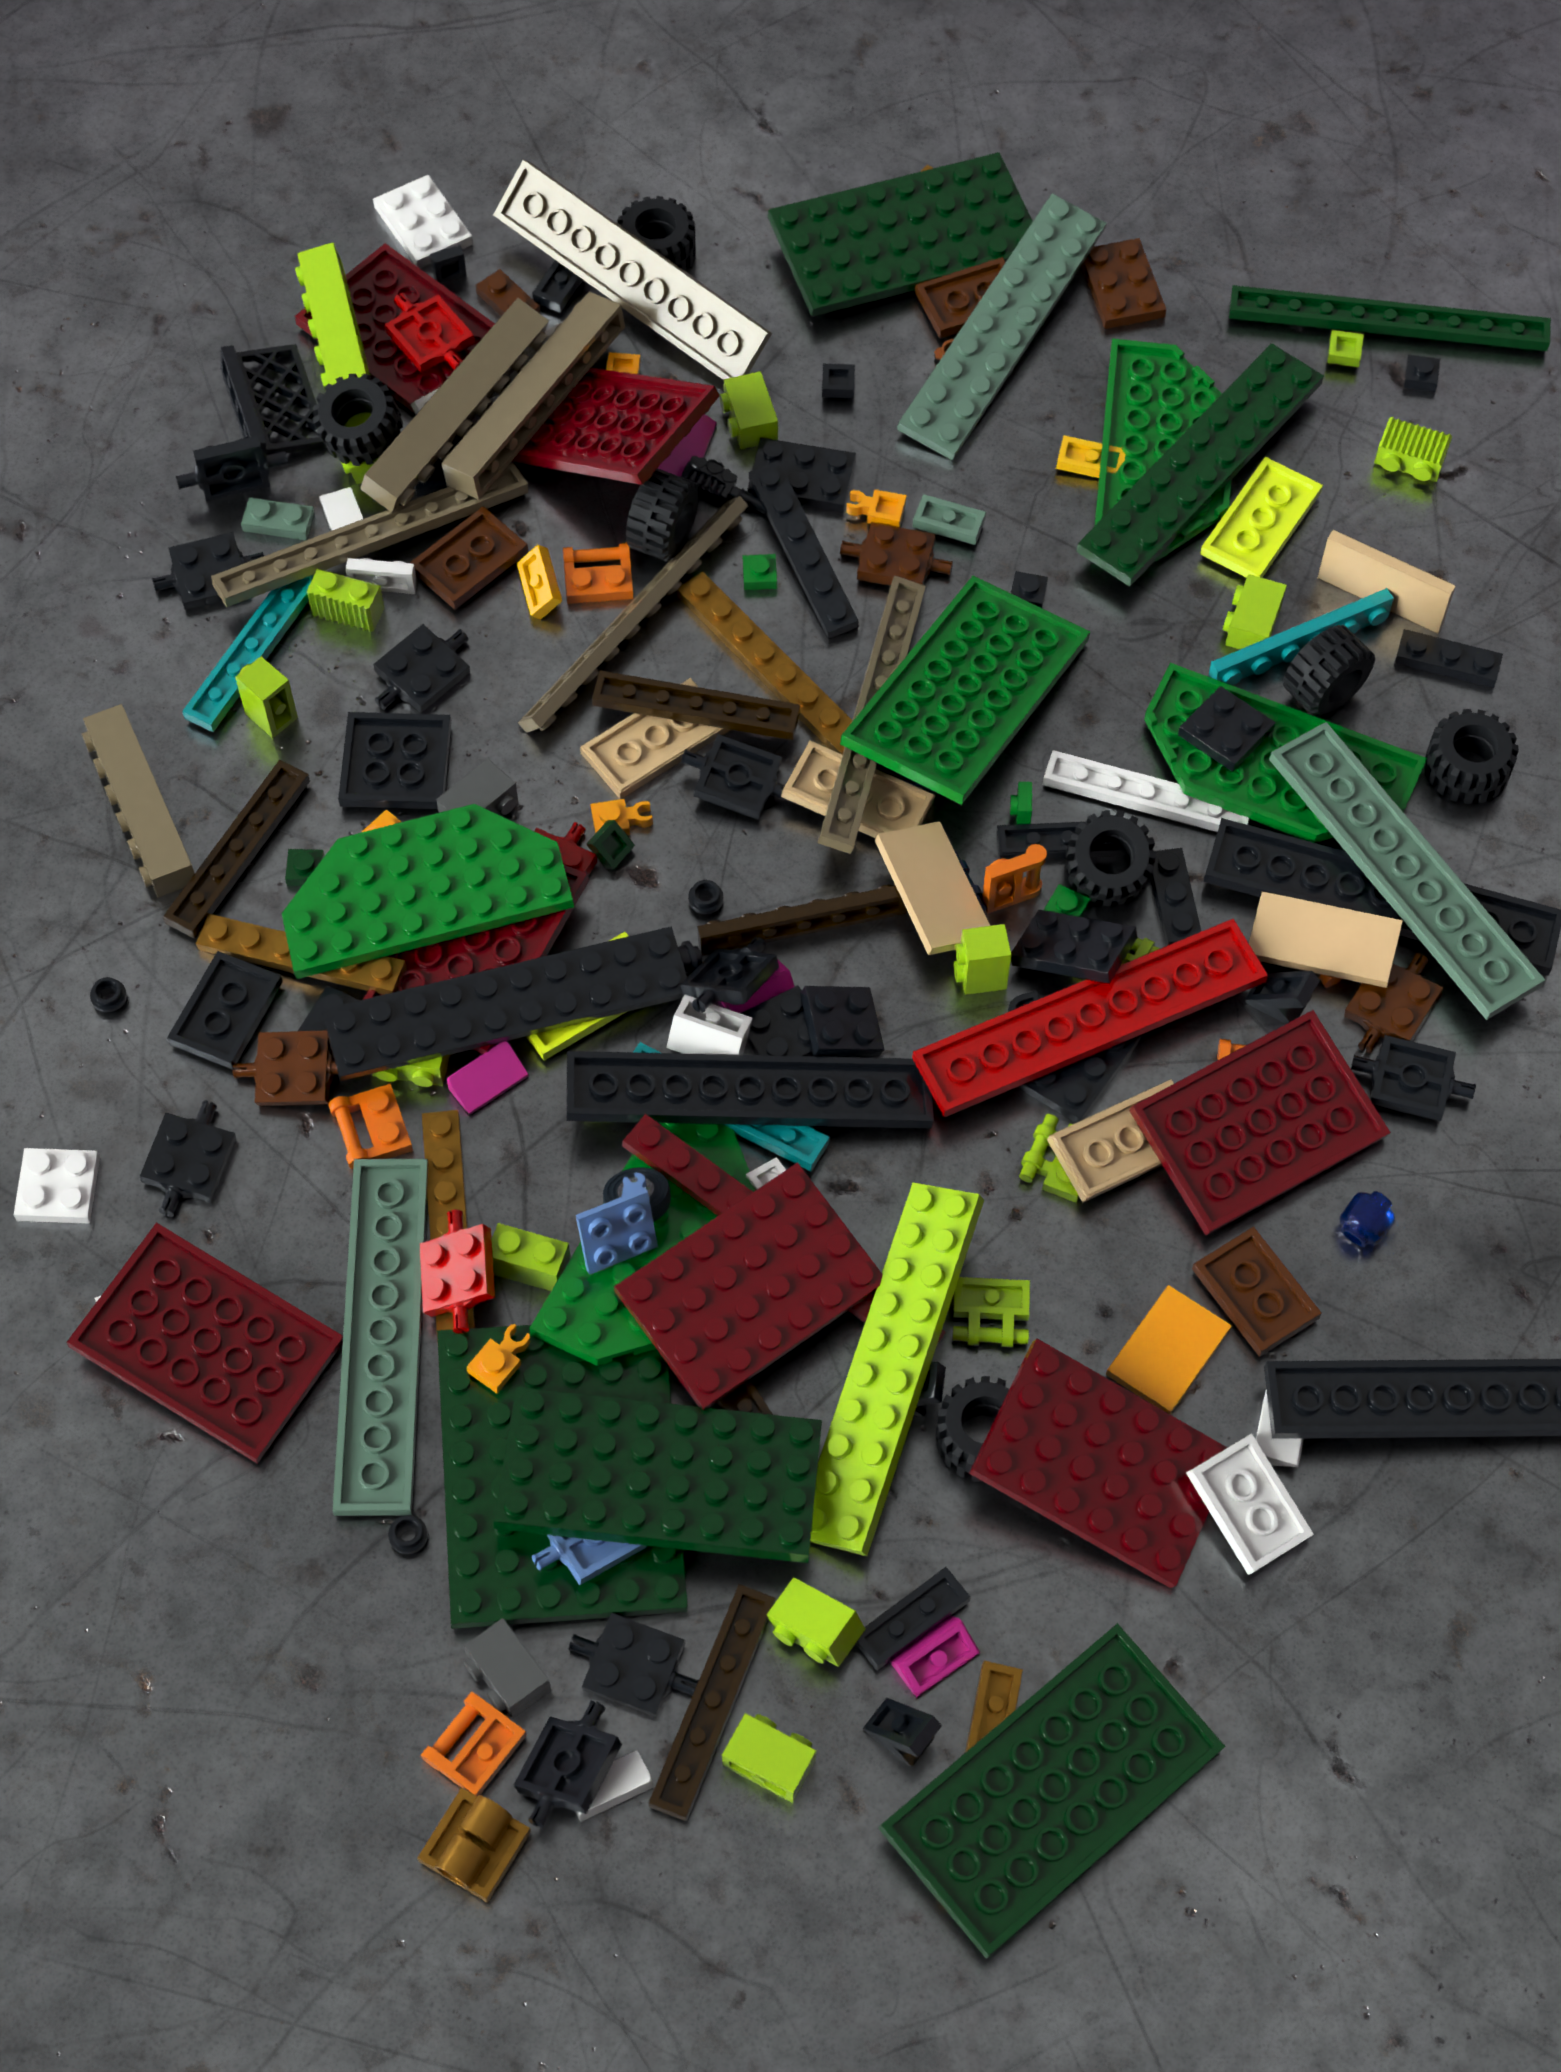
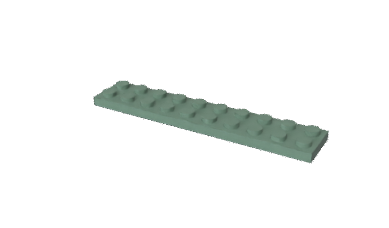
(1001, 327)
(1407, 870)
(381, 1339)

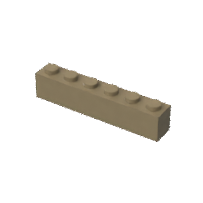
(139, 800)

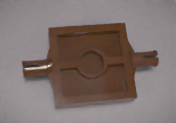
(895, 552)
(1397, 1009)
(291, 1068)

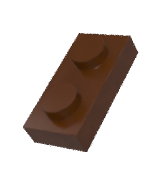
(501, 292)

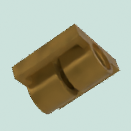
(474, 1844)

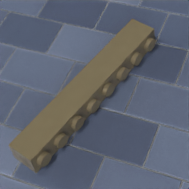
(533, 395)
(454, 406)

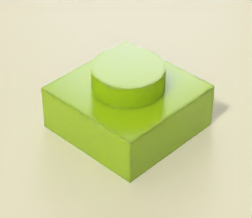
(1345, 348)

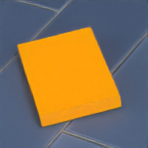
(1168, 1350)

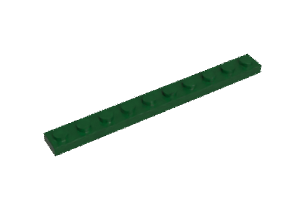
(1390, 318)

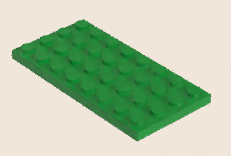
(965, 689)

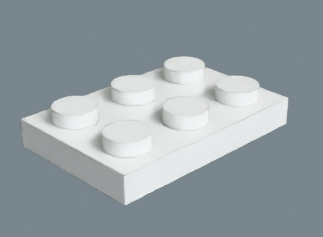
(422, 220)
(1250, 1504)

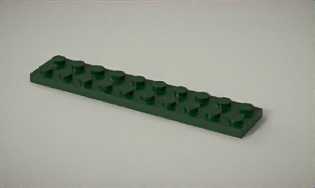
(1199, 464)

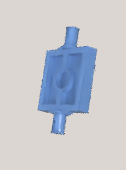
(584, 1556)

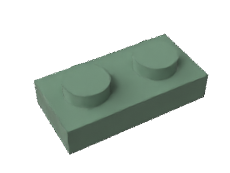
(277, 519)
(949, 519)

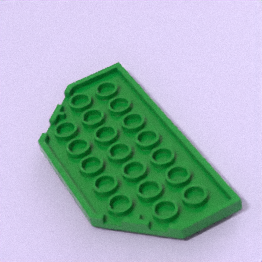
(1148, 407)
(1256, 785)
(421, 887)
(584, 1310)

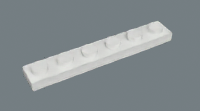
(1132, 791)

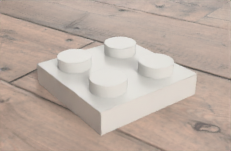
(57, 1185)

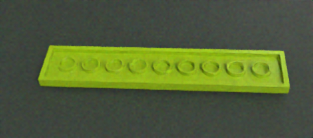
(891, 1365)

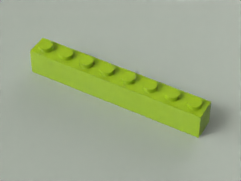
(333, 325)

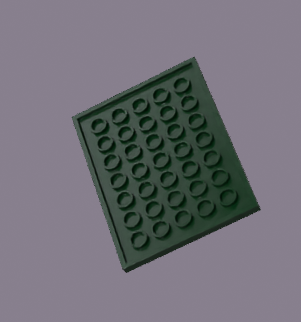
(494, 1568)

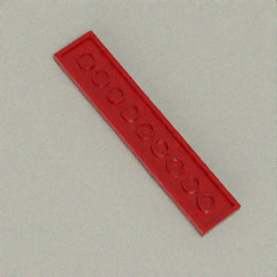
(1088, 1017)

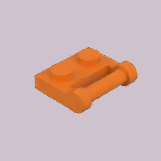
(599, 582)
(1005, 880)
(382, 1122)
(484, 1751)

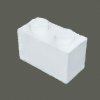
(708, 1032)

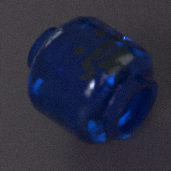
(1367, 1218)

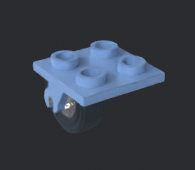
(625, 1220)

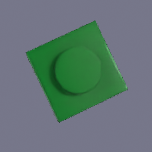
(759, 572)
(1022, 803)
(1067, 902)

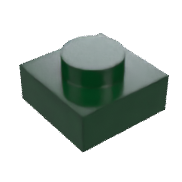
(610, 844)
(301, 865)

